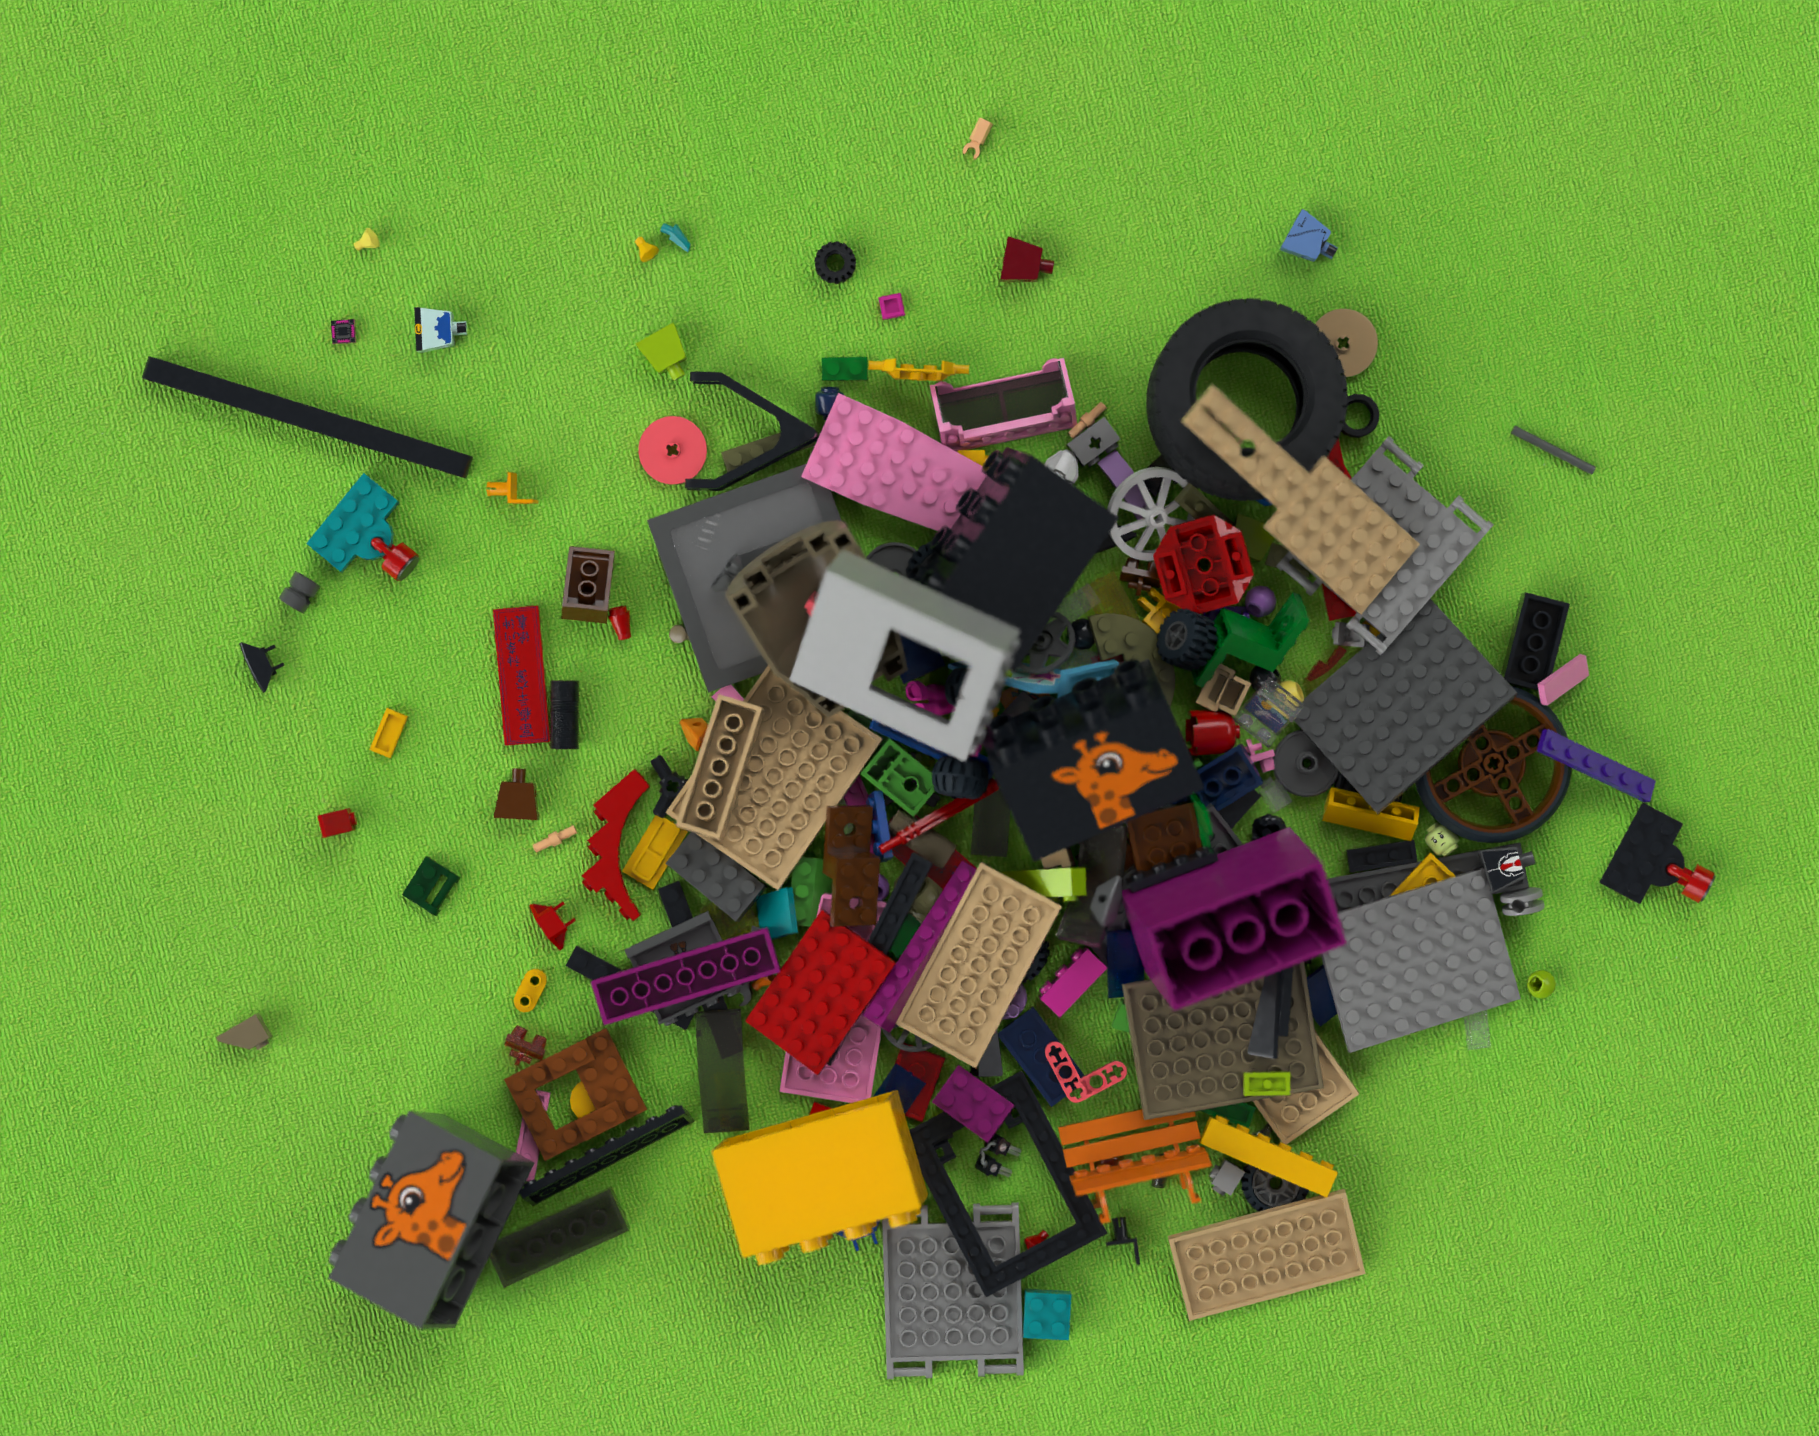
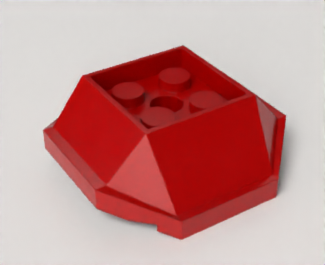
(1179, 567)

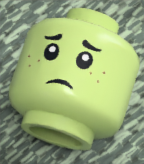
(1441, 840)

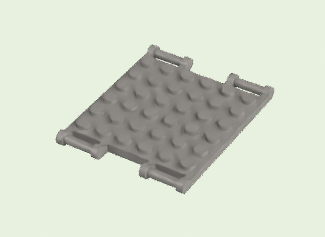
(1441, 537)
(936, 1302)

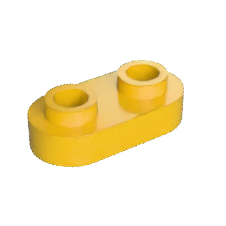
(530, 990)

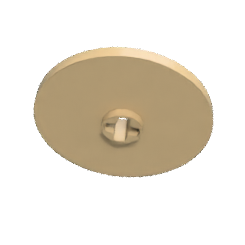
(1361, 336)

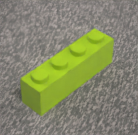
(1053, 882)

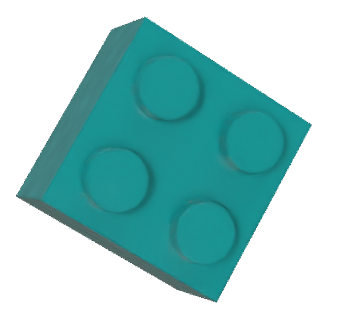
(1046, 1314)

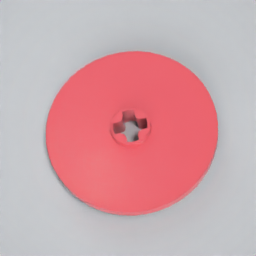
(654, 451)

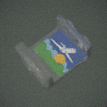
(1268, 712)

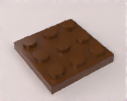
(1163, 835)

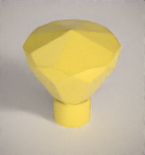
(368, 240)

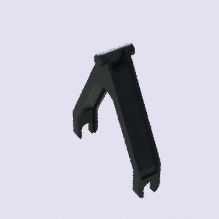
(793, 437)

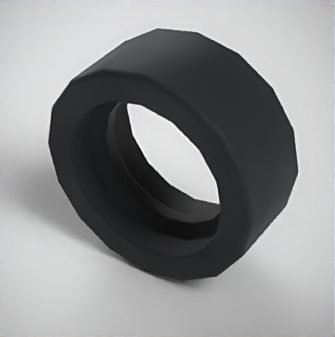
(1374, 416)

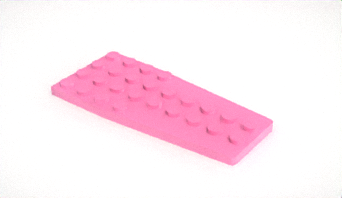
(890, 466)
(854, 1067)

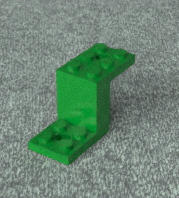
(1253, 640)

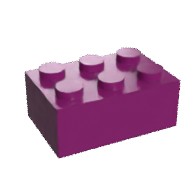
(973, 1104)

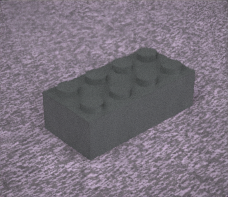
(716, 876)

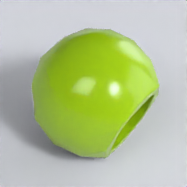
(1541, 984)

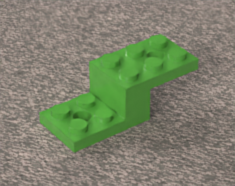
(892, 766)

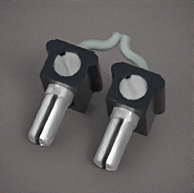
(989, 1165)

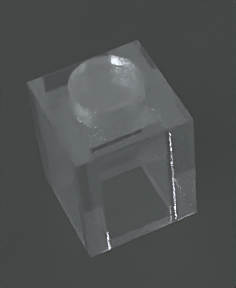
(1274, 794)

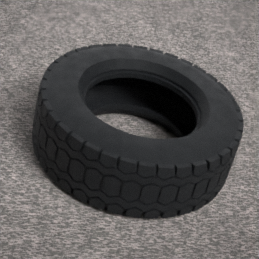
(1257, 329)

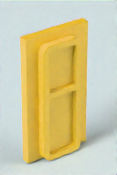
(653, 851)

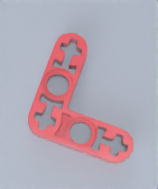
(1083, 1082)

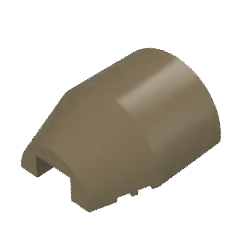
(772, 598)

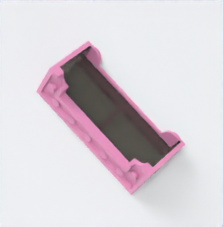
(1004, 408)

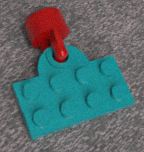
(361, 530)

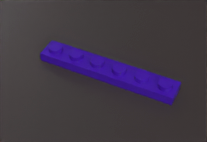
(1596, 765)

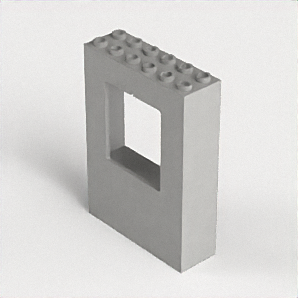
(849, 633)

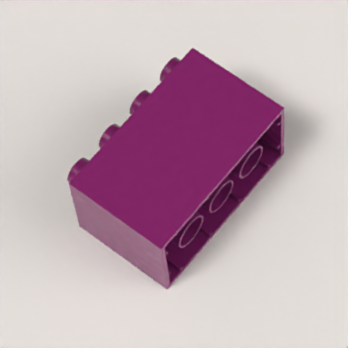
(1234, 919)

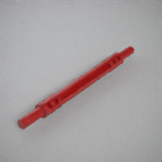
(935, 819)

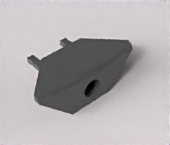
(1107, 901)

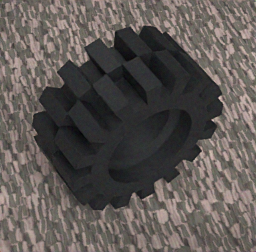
(835, 276)

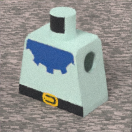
(436, 329)

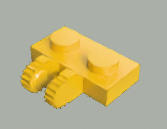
(1159, 612)

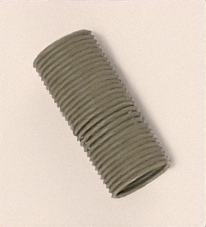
(929, 844)

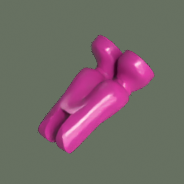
(934, 693)

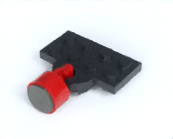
(1650, 858)

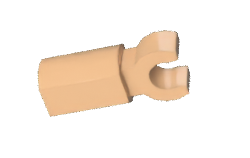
(978, 136)

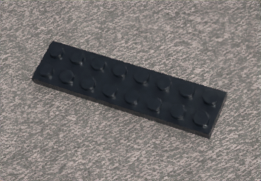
(607, 1155)

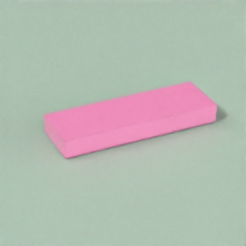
(1563, 679)

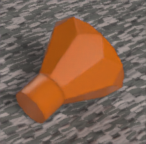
(764, 981)

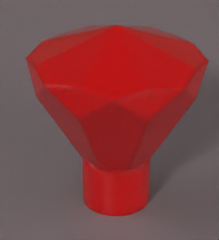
(1031, 1241)

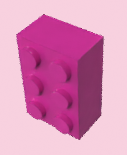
(1071, 981)

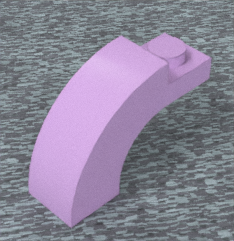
(1117, 471)

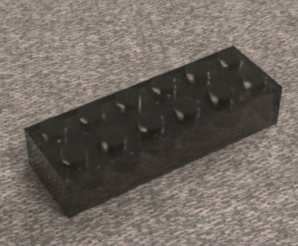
(558, 1236)

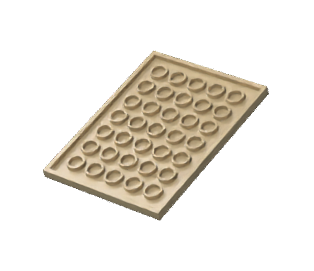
(792, 776)

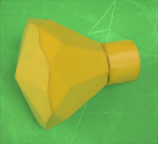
(646, 250)

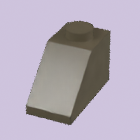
(247, 1034)

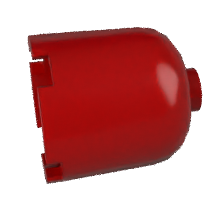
(1211, 732)

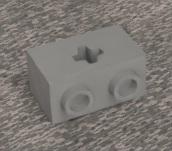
(1100, 430)

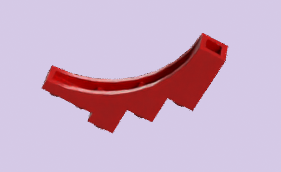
(606, 873)

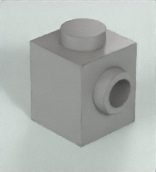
(1225, 1177)

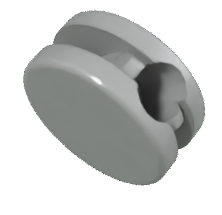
(1522, 901)

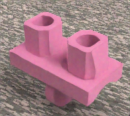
(1265, 758)

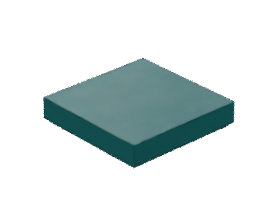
(778, 913)

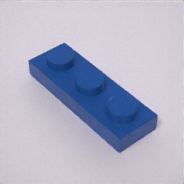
(879, 824)

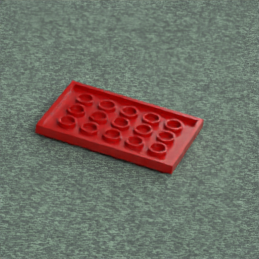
(820, 992)

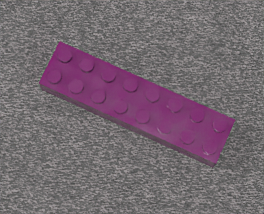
(685, 976)

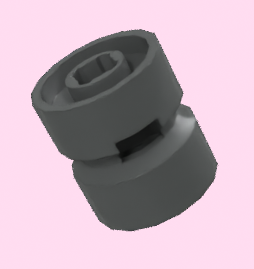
(299, 592)

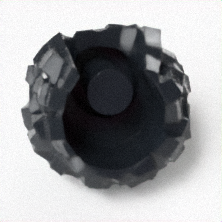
(1266, 825)

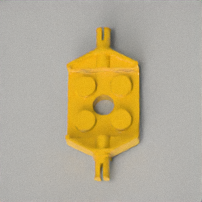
(928, 372)

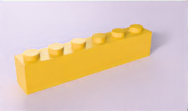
(1268, 1156)

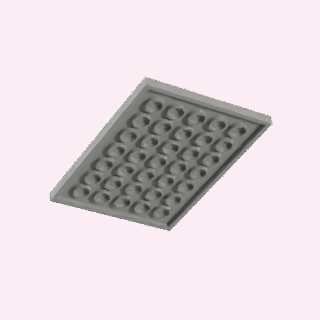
(1419, 960)

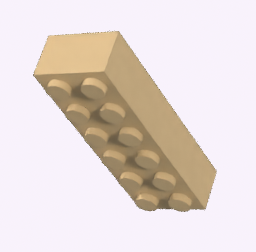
(720, 767)

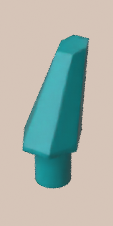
(676, 236)

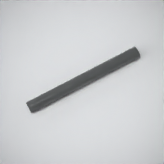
(1550, 448)

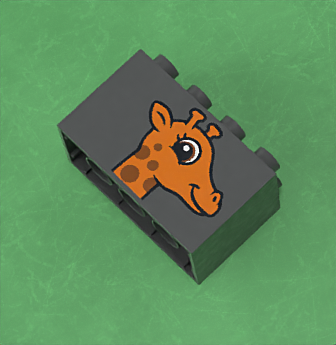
(429, 1219)

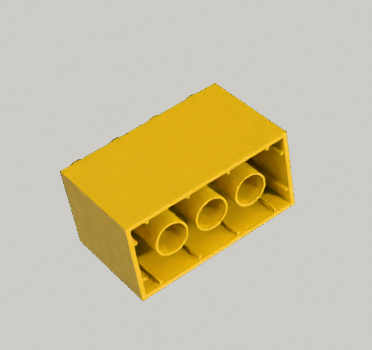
(821, 1177)

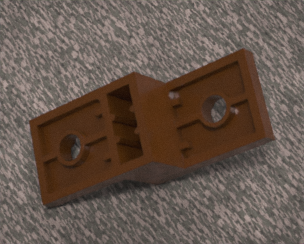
(851, 865)

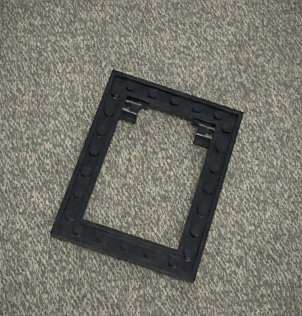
(991, 1278)

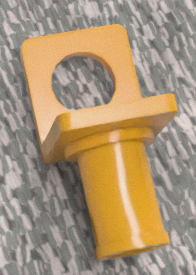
(508, 489)

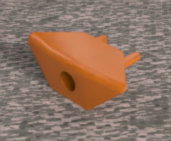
(694, 731)

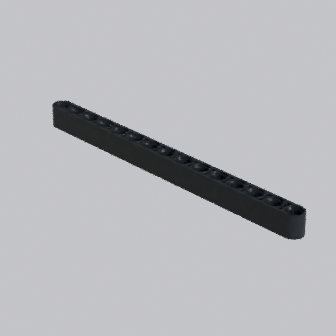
(307, 417)

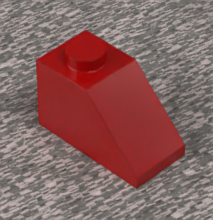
(337, 822)

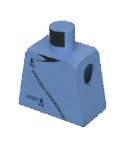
(1308, 238)

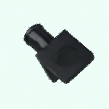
(1121, 1237)

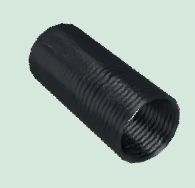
(564, 715)

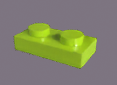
(1266, 1083)

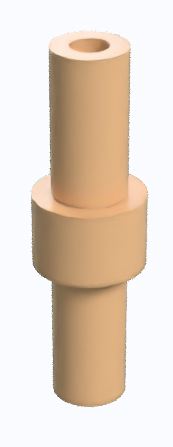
(1087, 420)
(554, 838)

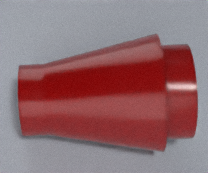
(620, 621)

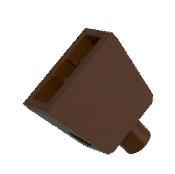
(517, 798)

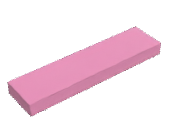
(526, 1144)

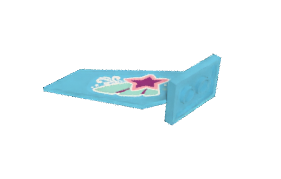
(1056, 681)

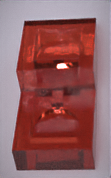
(1321, 668)

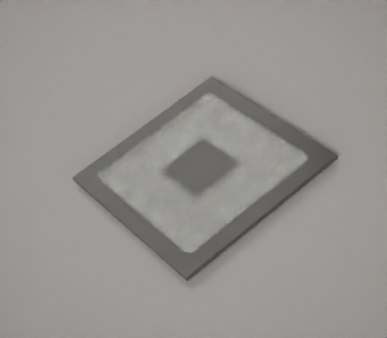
(701, 540)

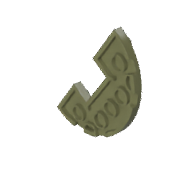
(1134, 640)

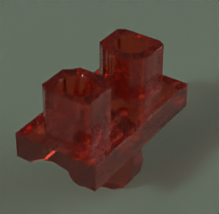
(516, 1041)

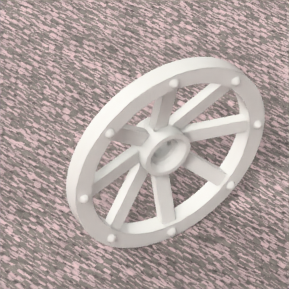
(1148, 513)

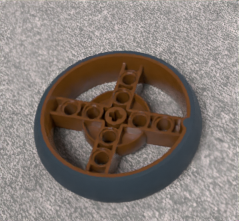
(1486, 784)

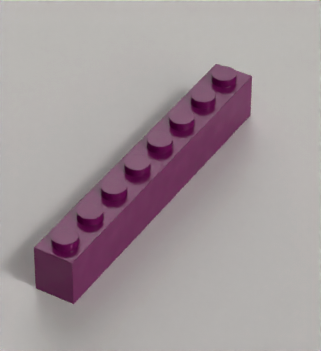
(900, 983)

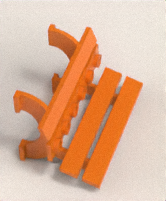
(1127, 1171)

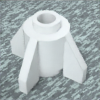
(1064, 464)

